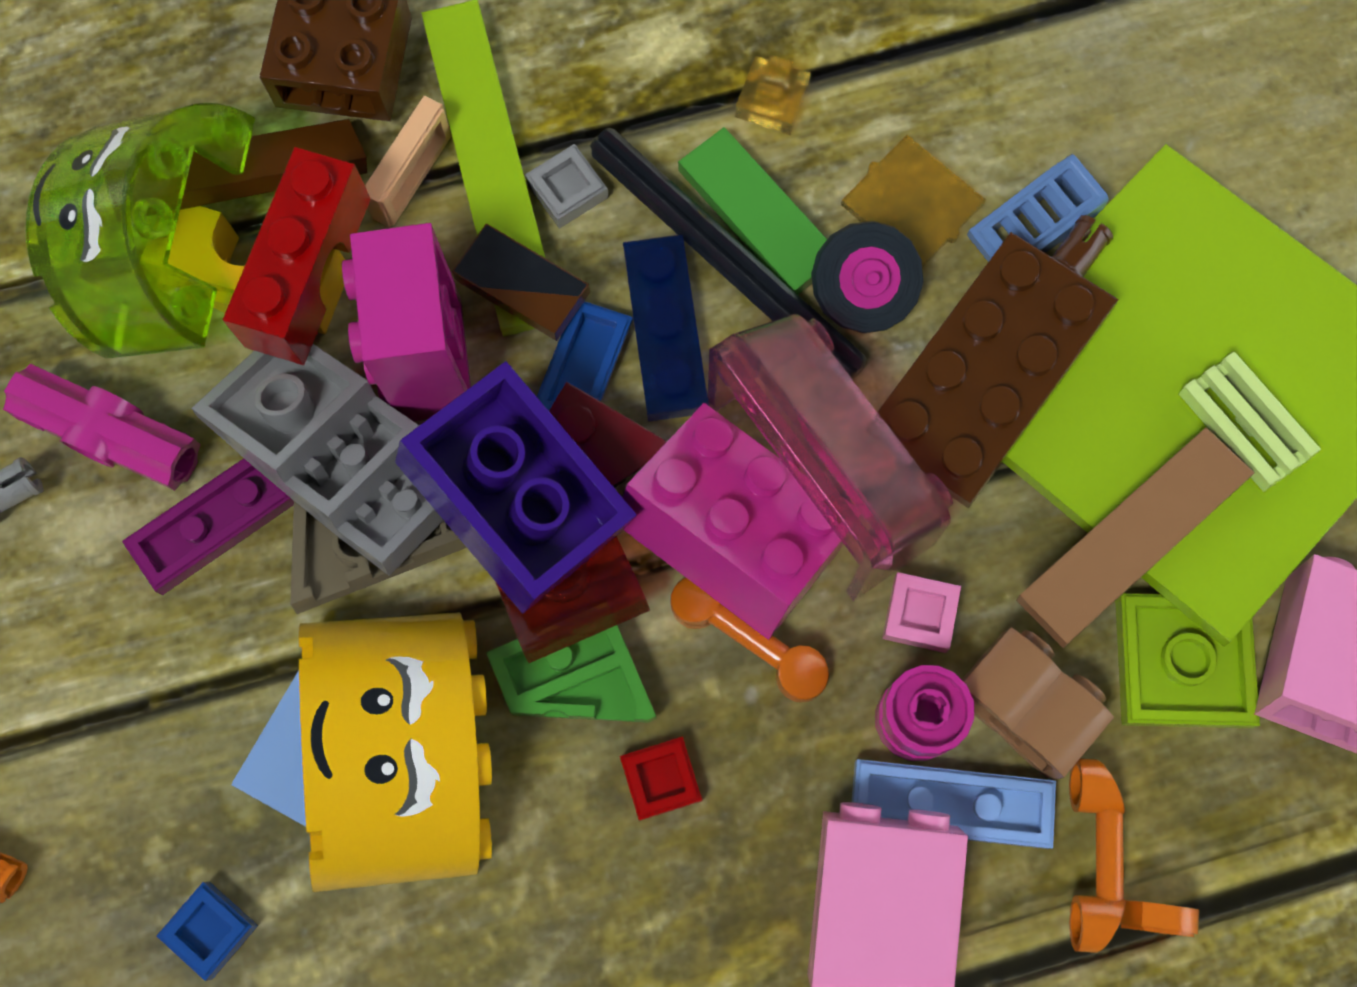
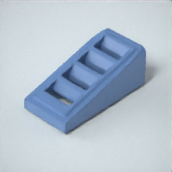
(1066, 189)

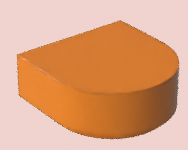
(1160, 918)

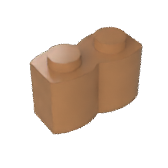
(1035, 704)

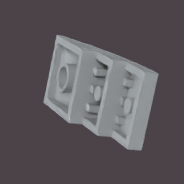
(326, 447)

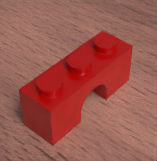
(278, 293)

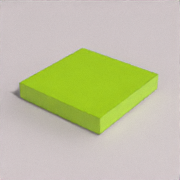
(1179, 672)

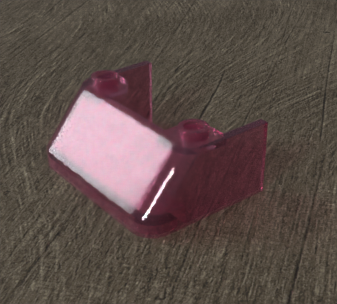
(832, 444)

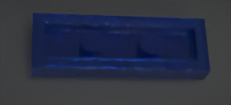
(665, 327)

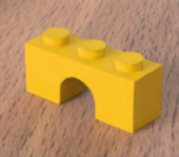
(205, 248)

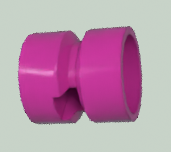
(924, 713)

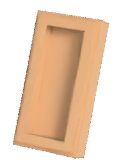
(408, 161)

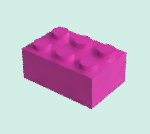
(407, 319)
(731, 520)

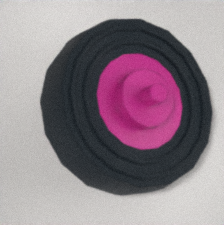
(867, 277)

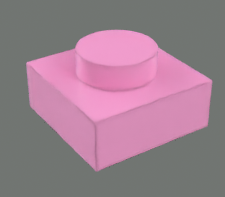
(921, 612)

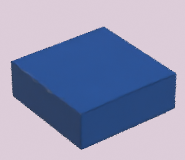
(207, 931)

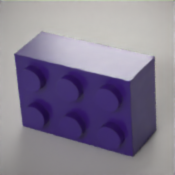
(513, 486)

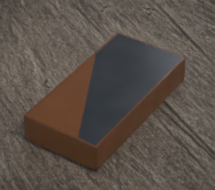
(521, 281)

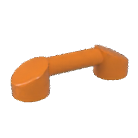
(800, 669)
(1097, 917)

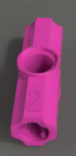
(101, 426)

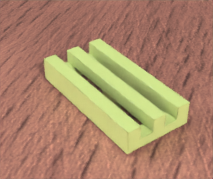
(1267, 408)

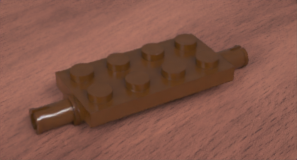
(999, 358)

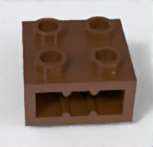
(336, 56)

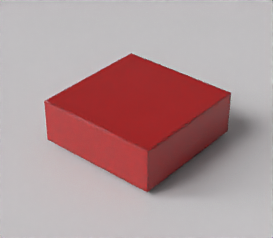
(661, 778)

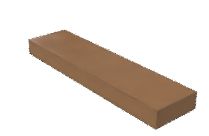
(1134, 537)

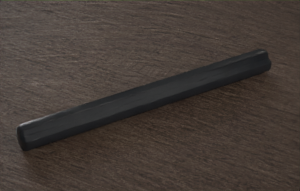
(712, 240)

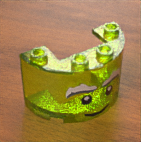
(107, 225)

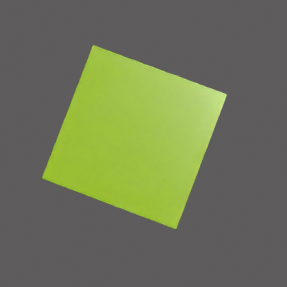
(1192, 286)

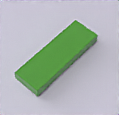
(754, 208)

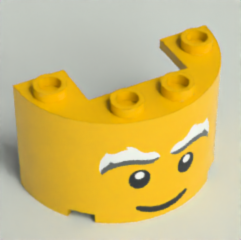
(392, 750)

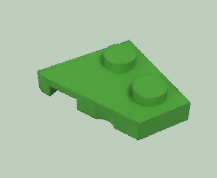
(578, 682)

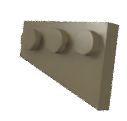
(330, 568)

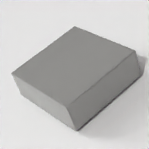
(566, 186)

